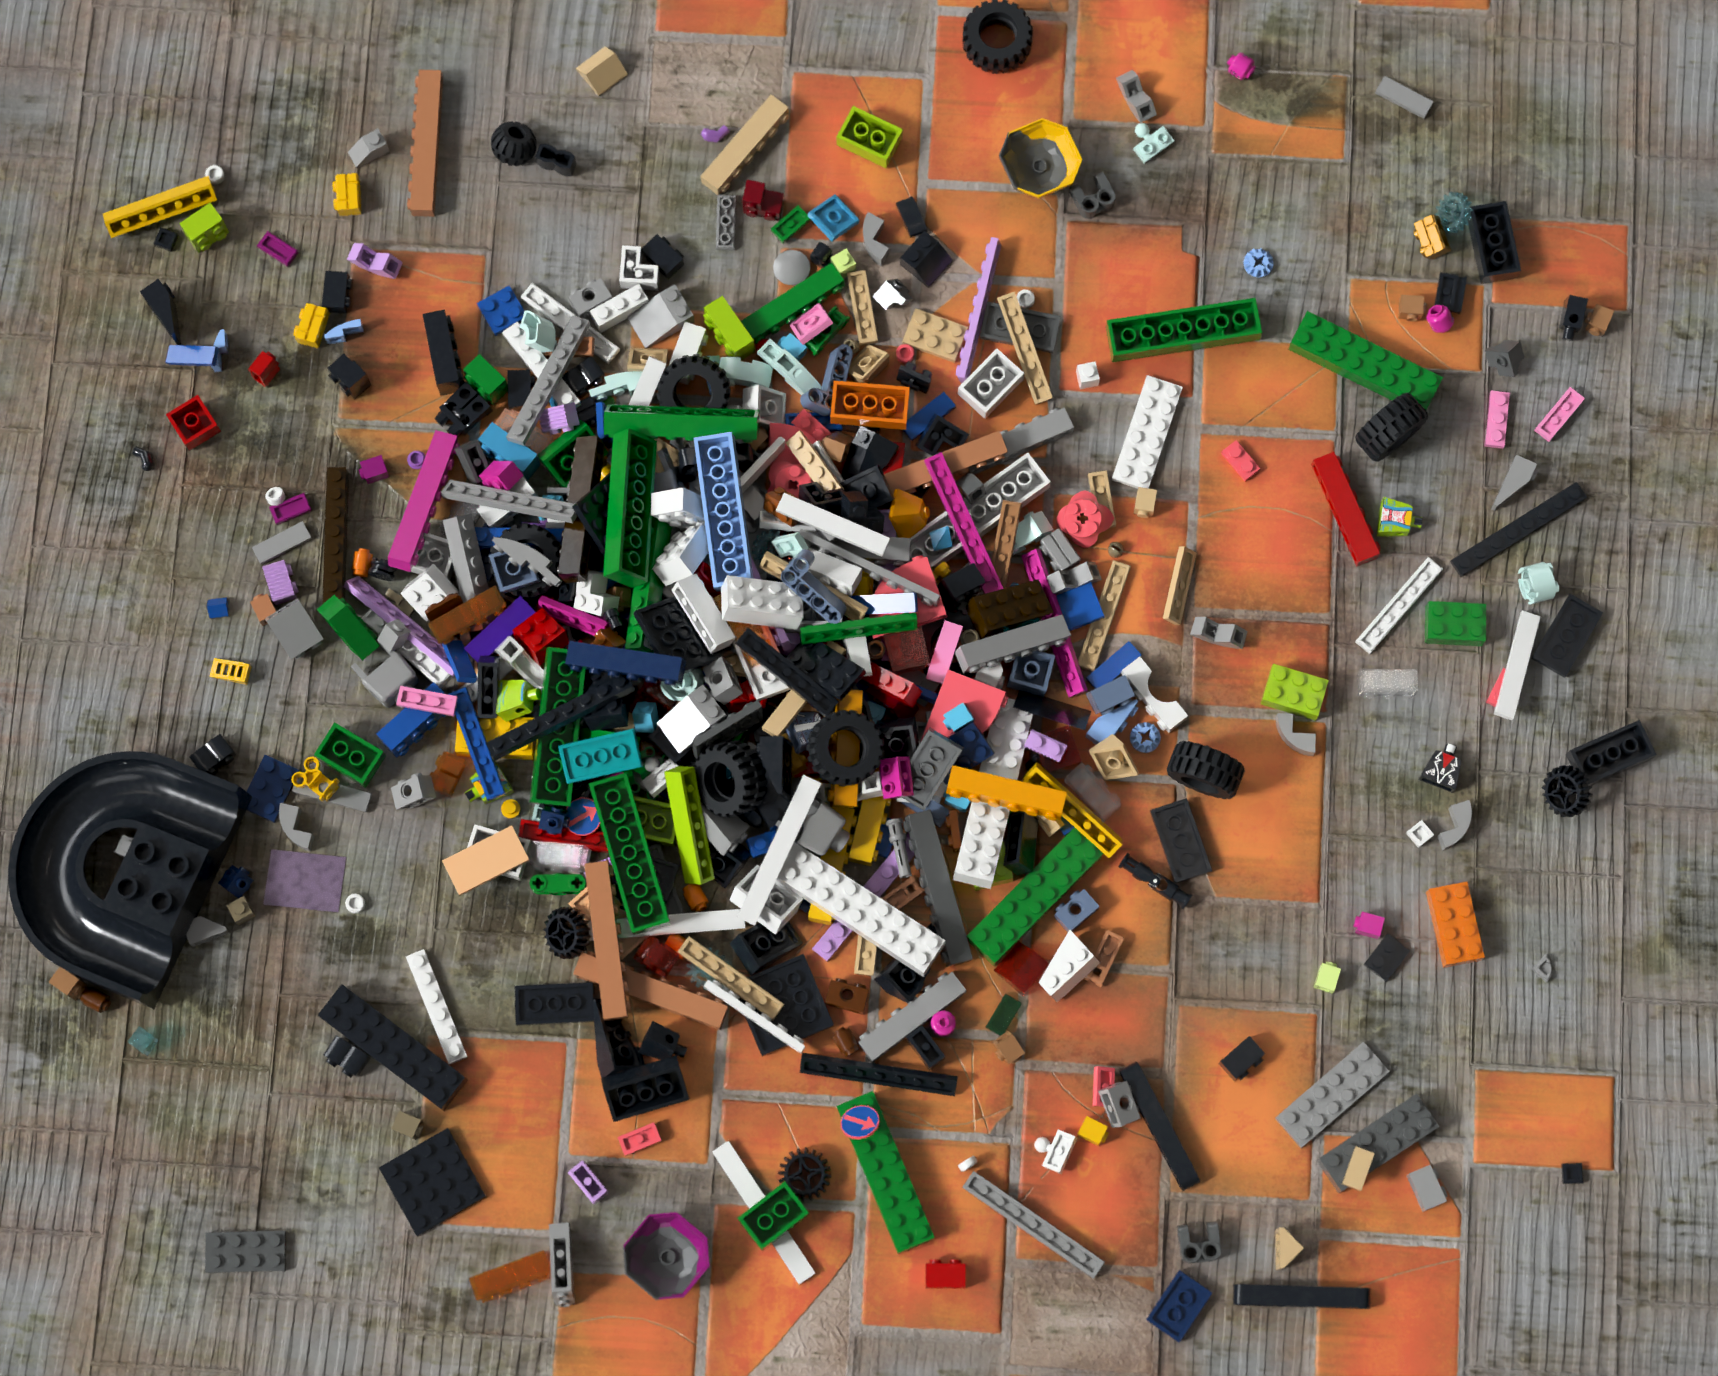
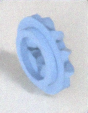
(1260, 270)
(1136, 738)

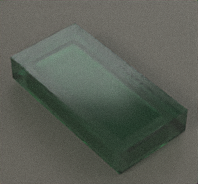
(1003, 1015)

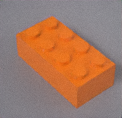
(869, 405)
(1455, 924)

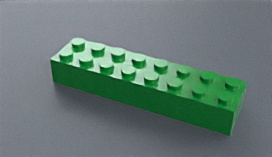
(1183, 330)
(1362, 361)
(681, 421)
(630, 508)
(558, 687)
(629, 853)
(1034, 896)
(889, 1181)

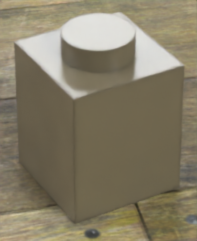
(241, 910)
(408, 1125)

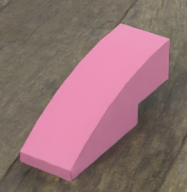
(944, 652)

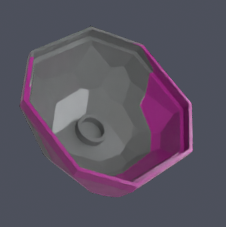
(666, 1256)

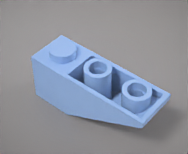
(1111, 722)

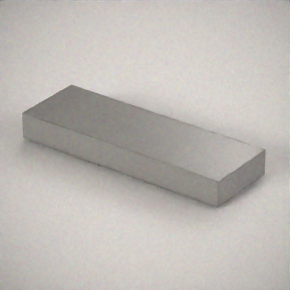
(1404, 97)
(281, 543)

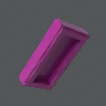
(277, 249)
(290, 509)

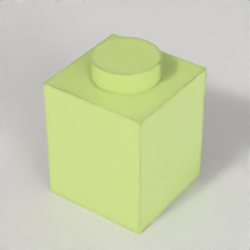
(844, 262)
(1327, 977)

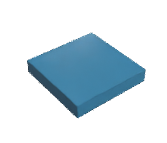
(833, 217)

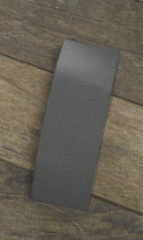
(970, 487)

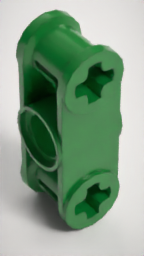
(839, 321)
(557, 884)

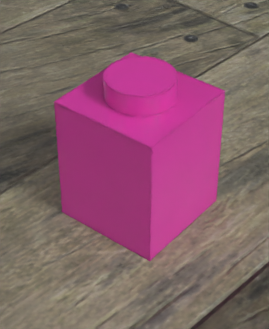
(1368, 925)

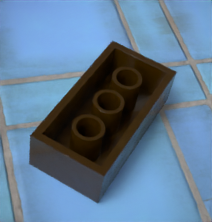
(1009, 608)

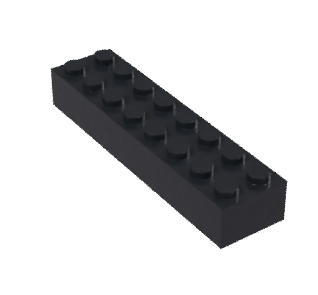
(392, 1047)

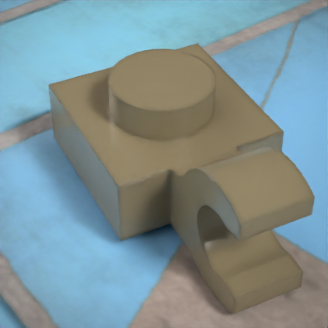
(400, 602)

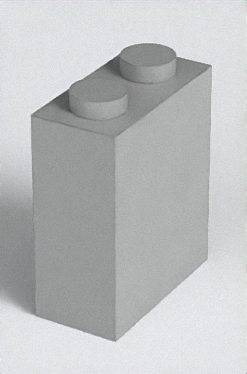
(294, 629)

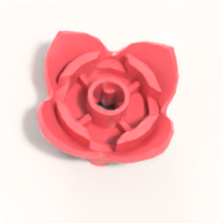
(783, 472)
(1099, 519)

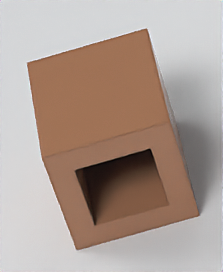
(263, 607)

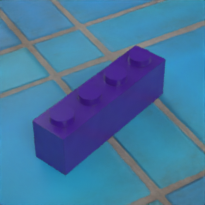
(499, 629)

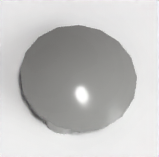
(791, 267)

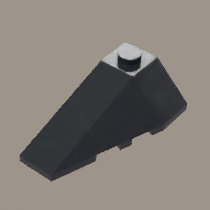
(868, 451)
(901, 980)
(613, 1044)

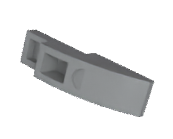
(522, 554)

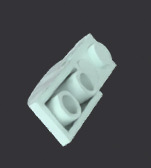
(789, 367)
(616, 385)

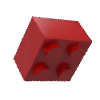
(193, 422)
(540, 633)

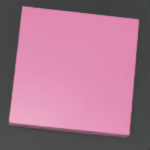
(811, 323)

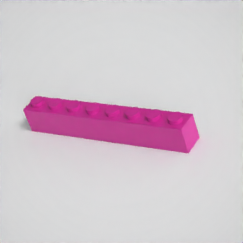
(423, 501)

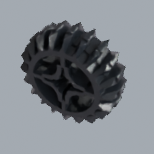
(1566, 802)
(567, 920)
(800, 1157)

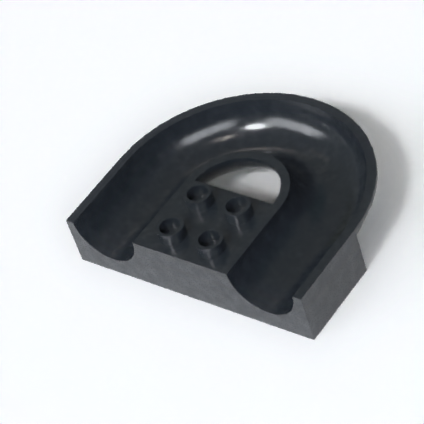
(179, 844)

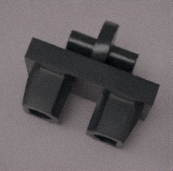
(913, 379)

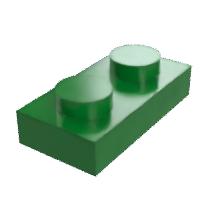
(790, 224)

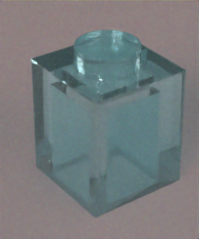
(143, 1041)

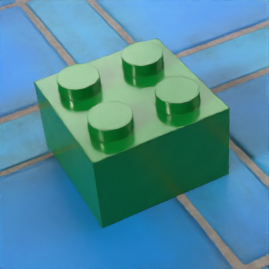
(485, 380)

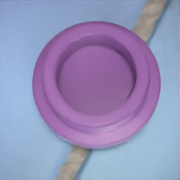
(416, 459)

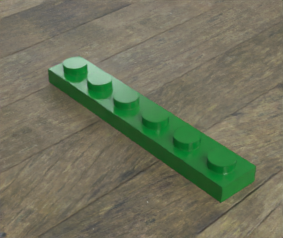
(858, 628)

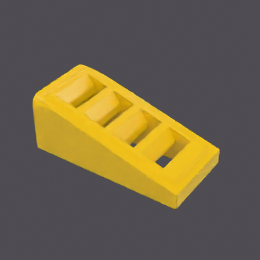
(244, 676)

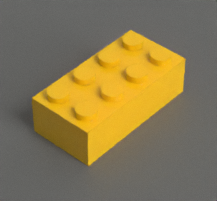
(492, 729)

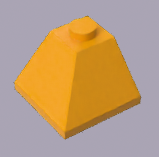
(908, 514)

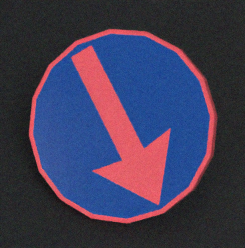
(583, 817)
(860, 1122)

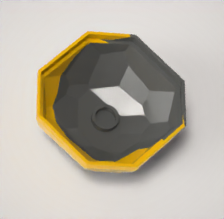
(1040, 158)

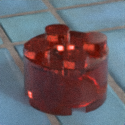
(656, 956)

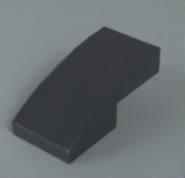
(911, 217)

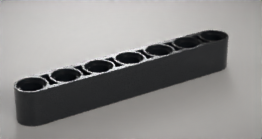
(1160, 1126)
(1301, 1296)

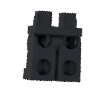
(463, 410)

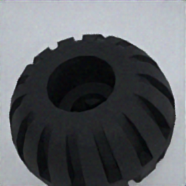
(513, 143)

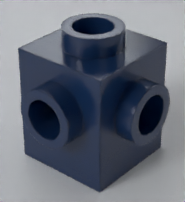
(554, 819)
(236, 881)

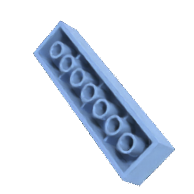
(723, 507)

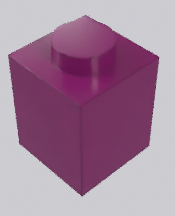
(373, 469)

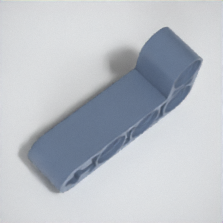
(840, 360)
(836, 608)

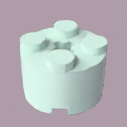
(1537, 582)
(691, 681)

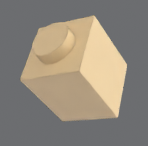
(1145, 502)

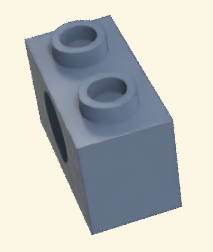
(1084, 902)

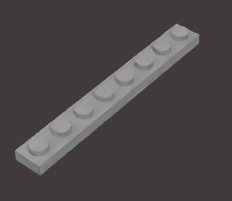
(548, 380)
(509, 501)
(876, 572)
(1033, 1224)

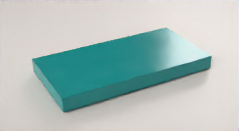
(600, 756)

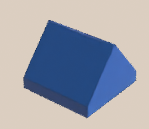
(218, 608)

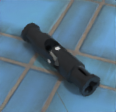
(1143, 873)

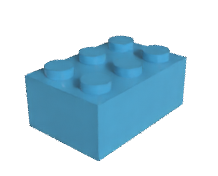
(496, 446)

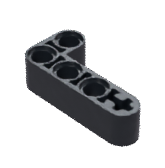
(688, 464)

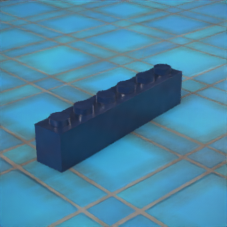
(625, 662)

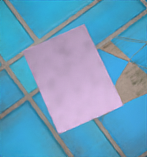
(304, 880)

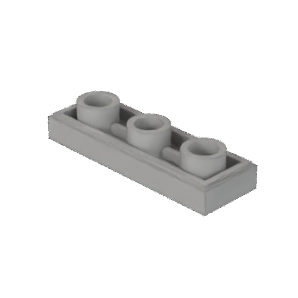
(726, 232)

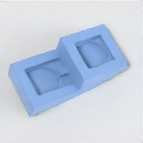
(338, 333)
(222, 343)

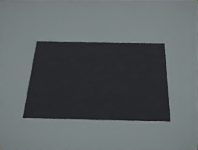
(1052, 709)

